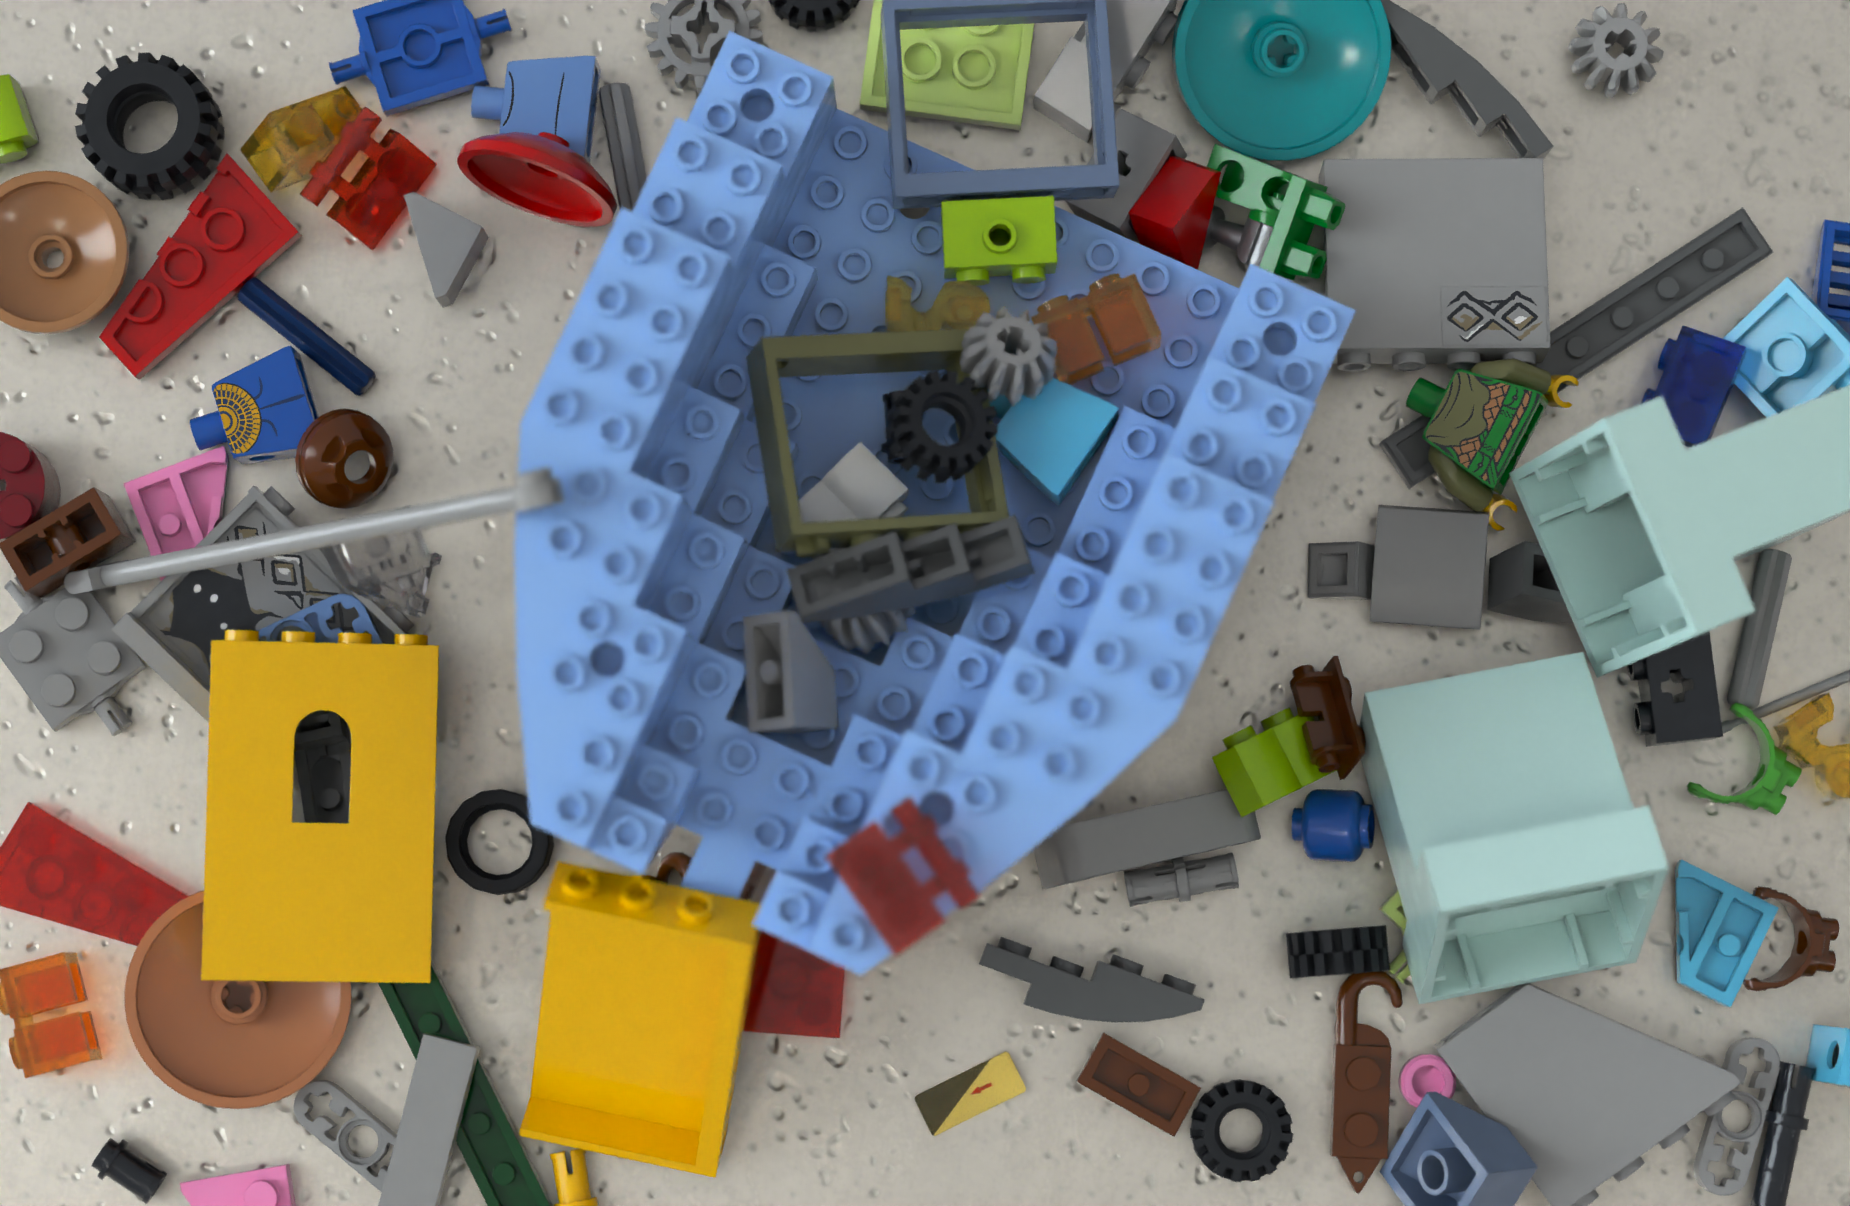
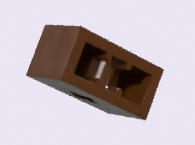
(66, 542)

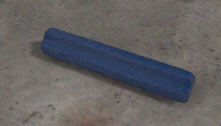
(306, 336)

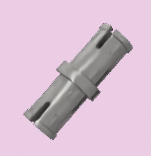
(1181, 879)

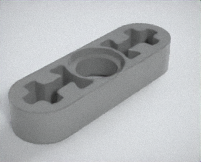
(321, 1125)
(1750, 1136)

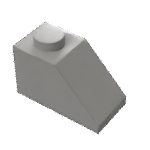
(787, 676)

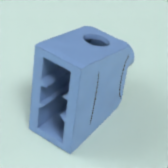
(545, 97)

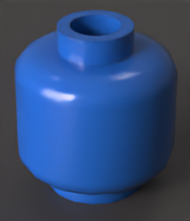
(1334, 825)

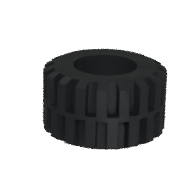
(119, 96)

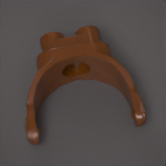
(1810, 947)

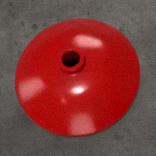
(539, 177)

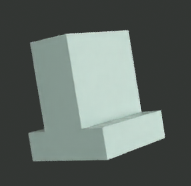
(1654, 529)
(1509, 828)

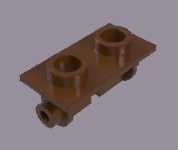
(1336, 738)

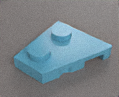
(1716, 932)

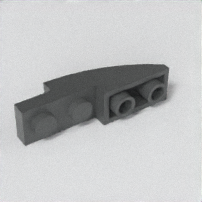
(1111, 995)

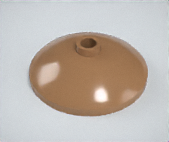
(63, 214)

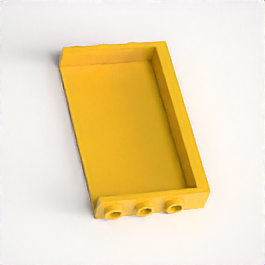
(640, 1018)

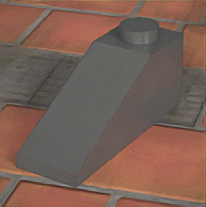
(1525, 586)

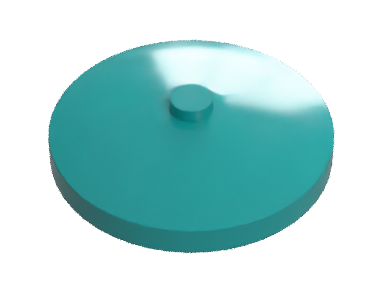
(1281, 72)

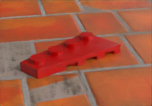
(216, 249)

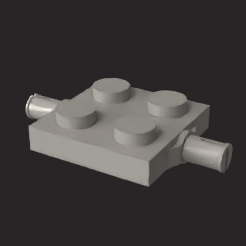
(68, 657)

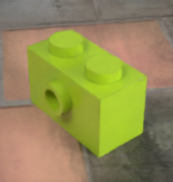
(999, 239)

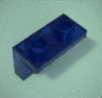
(1696, 381)

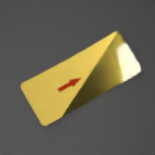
(970, 1093)

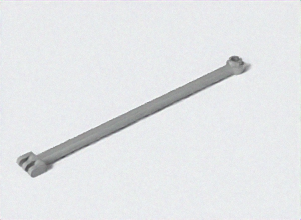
(533, 491)

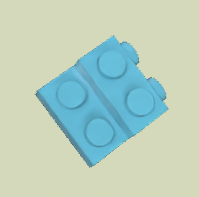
(1790, 351)

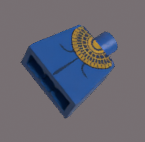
(260, 410)

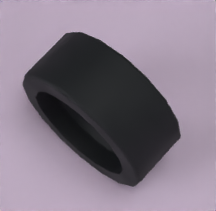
(461, 860)

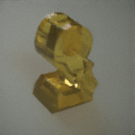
(955, 307)
(1799, 740)

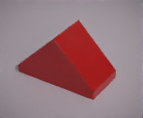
(1176, 210)

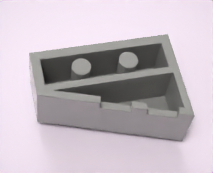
(1132, 31)

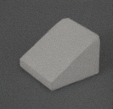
(1340, 570)

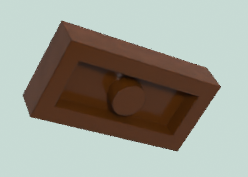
(1138, 1084)

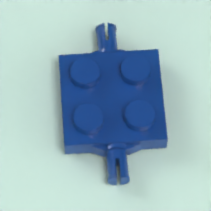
(419, 50)

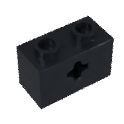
(1691, 714)

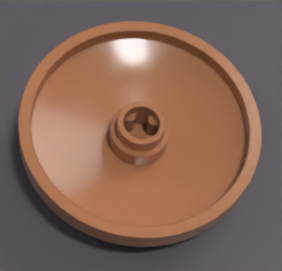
(224, 1037)

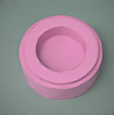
(1423, 1075)

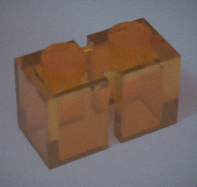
(1120, 317)
(39, 988)

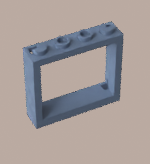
(1062, 182)

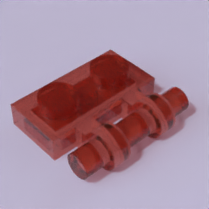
(377, 191)
(886, 886)

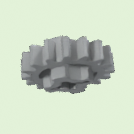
(683, 30)

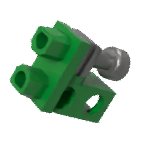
(1279, 216)

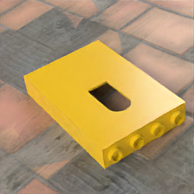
(320, 895)

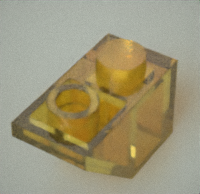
(298, 136)

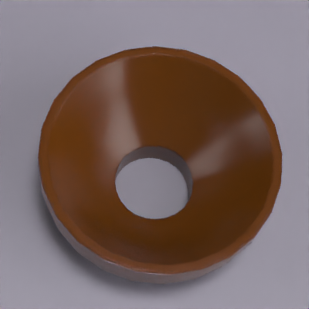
(325, 450)

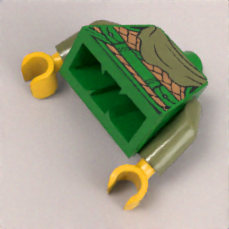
(1484, 426)

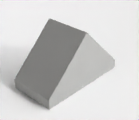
(447, 245)

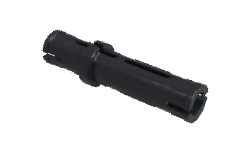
(1782, 1136)

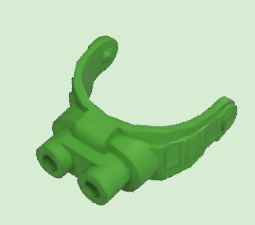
(1771, 775)

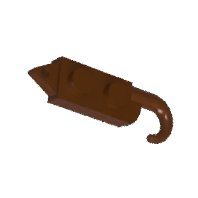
(1360, 1081)

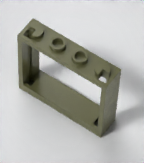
(856, 355)

